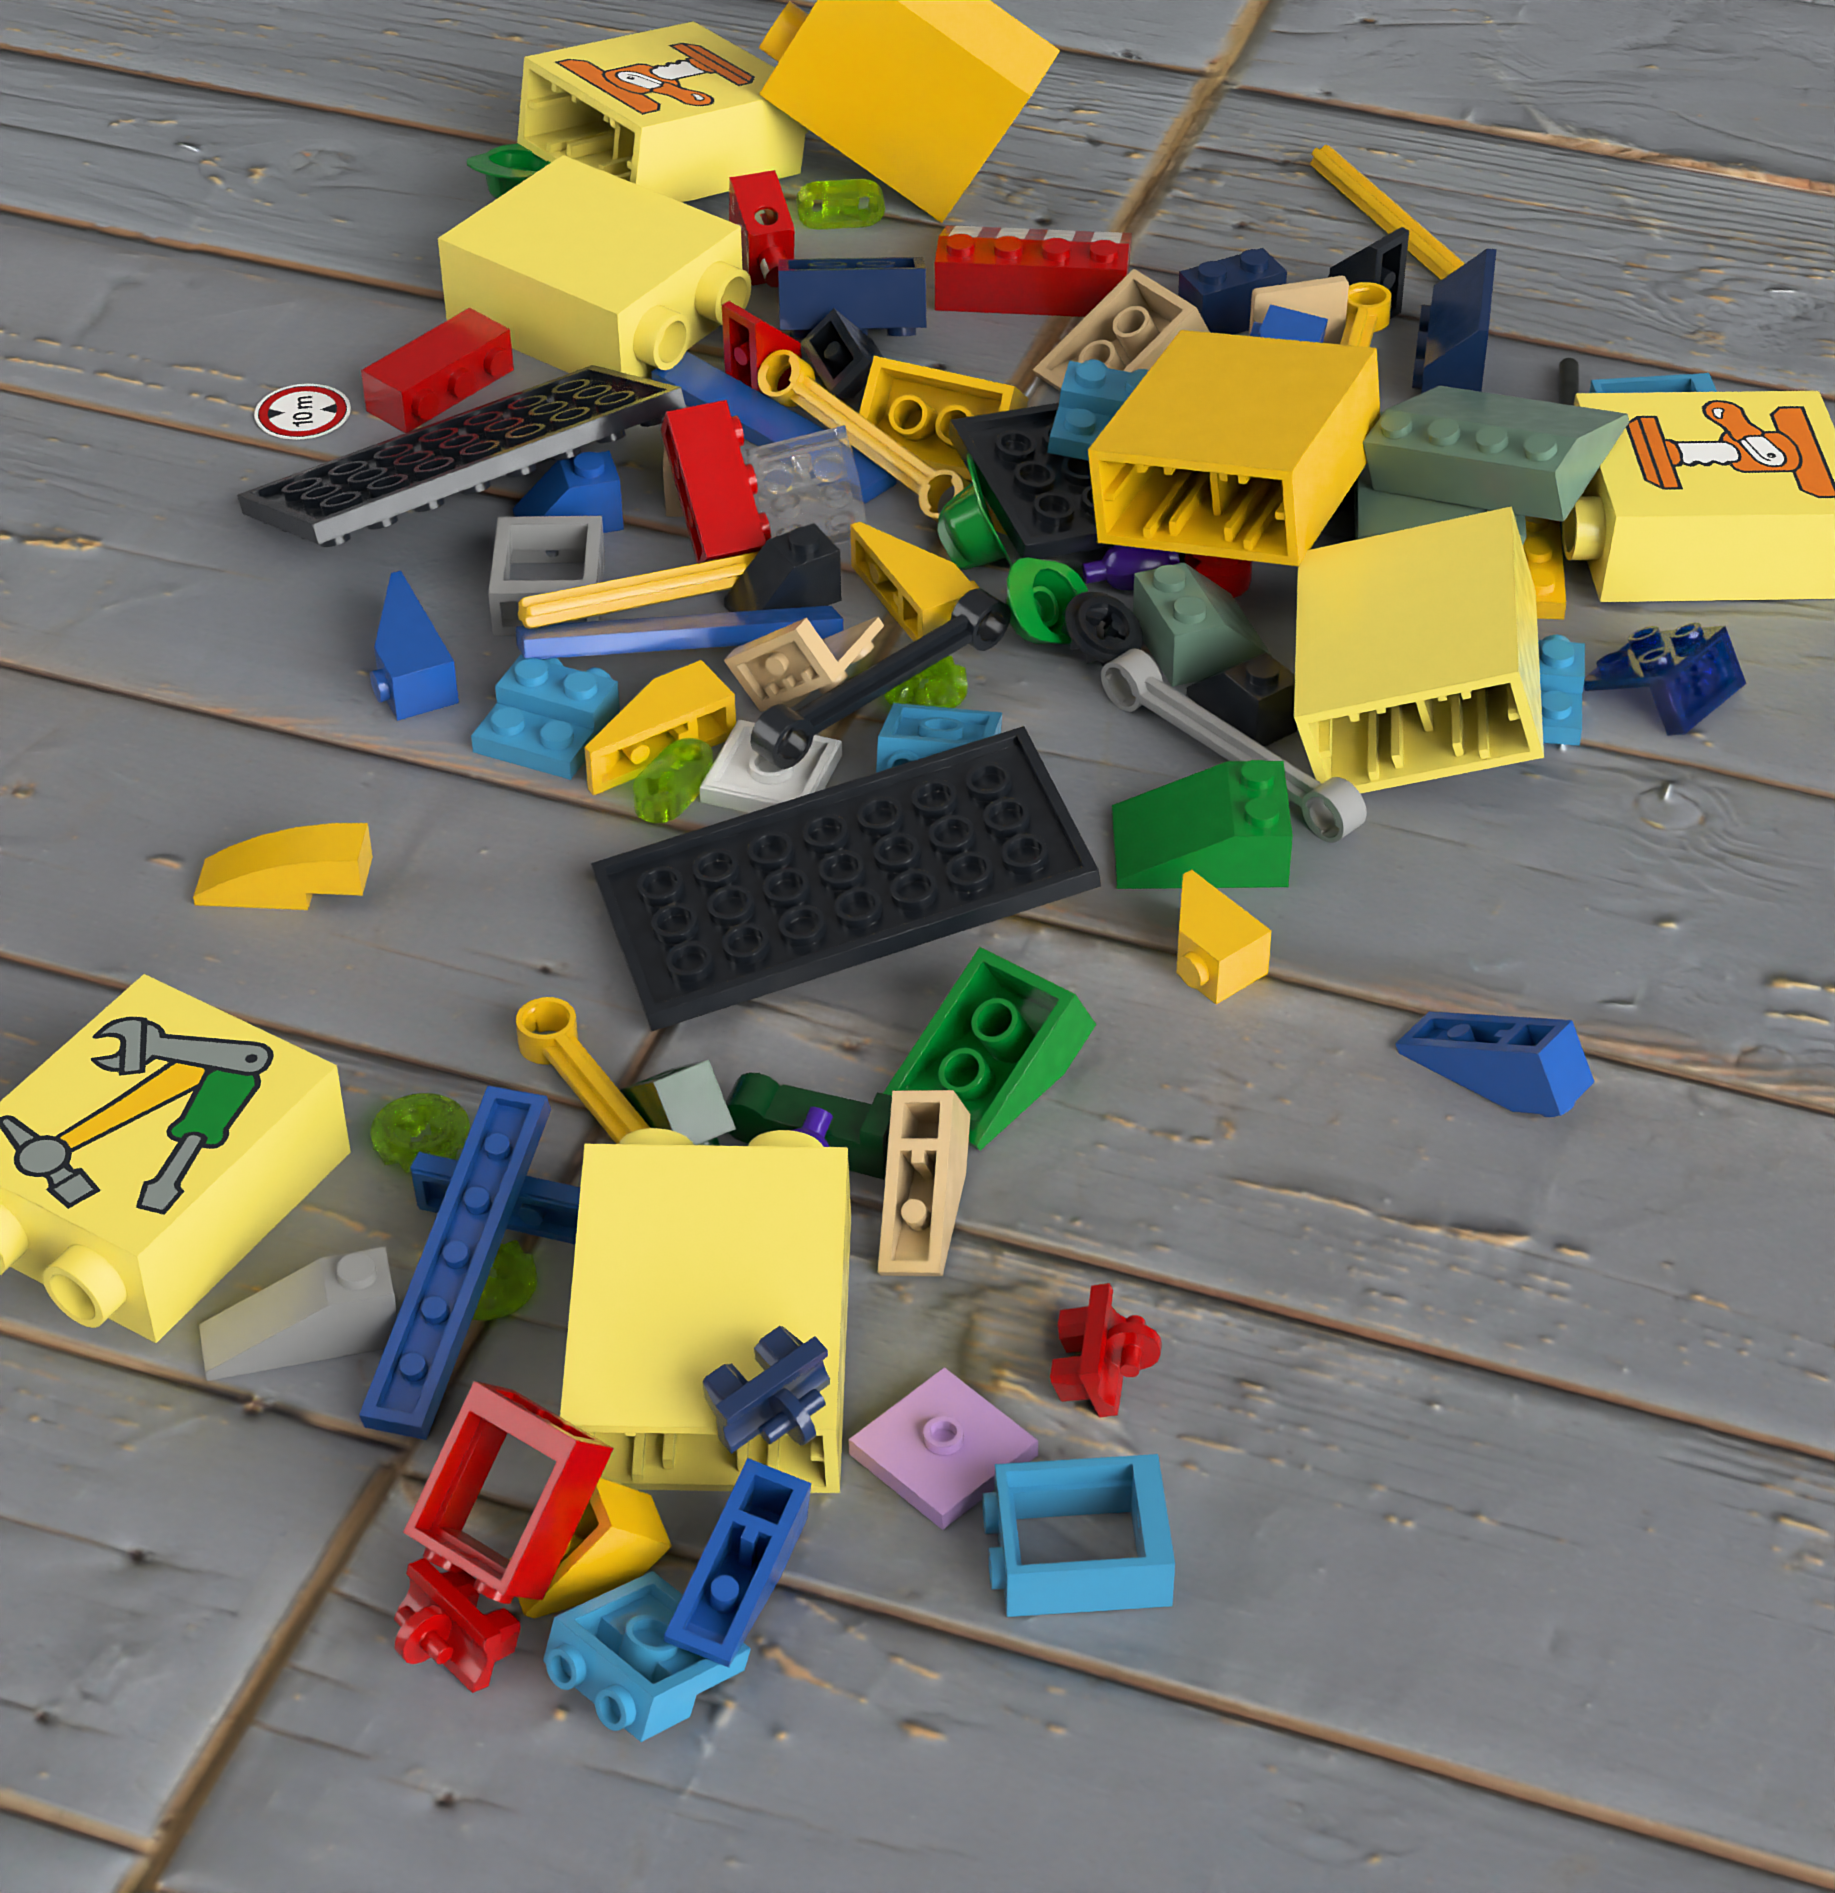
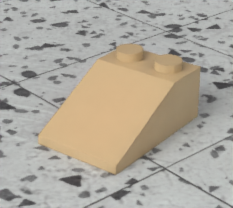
(1124, 329)

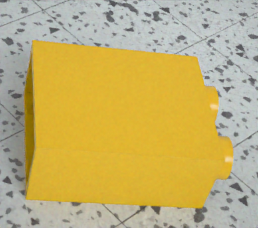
(907, 86)
(1235, 447)

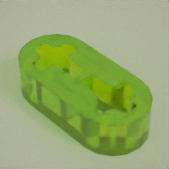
(840, 204)
(663, 775)

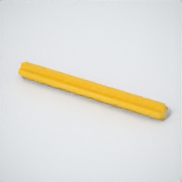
(1384, 211)
(632, 591)

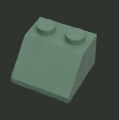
(1191, 624)

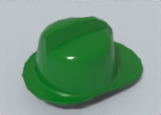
(506, 167)
(968, 528)
(1038, 596)

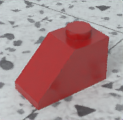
(749, 343)

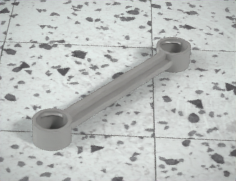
(1135, 681)

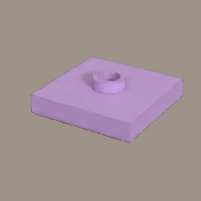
(941, 1447)

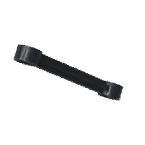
(787, 734)

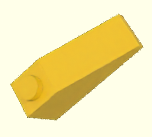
(907, 580)
(670, 708)

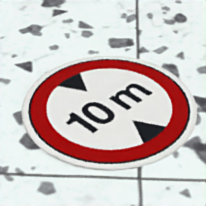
(302, 411)

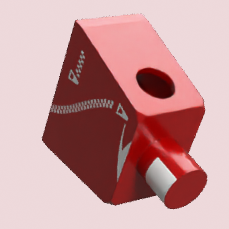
(761, 243)

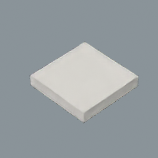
(749, 782)

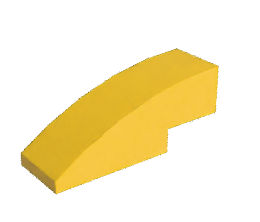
(287, 868)

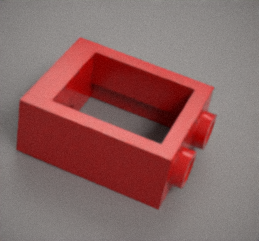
(461, 1472)

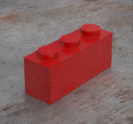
(437, 370)
(714, 481)

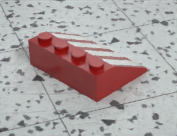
(1027, 270)

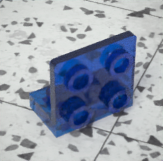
(1684, 668)

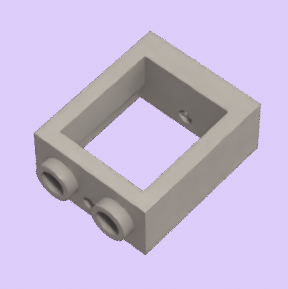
(528, 541)

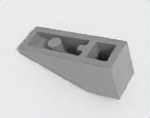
(312, 1315)

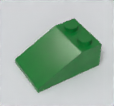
(1219, 822)
(996, 1043)

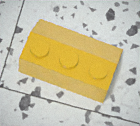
(918, 402)

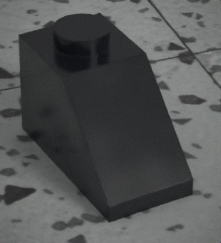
(1381, 264)
(840, 354)
(790, 573)
(1251, 697)

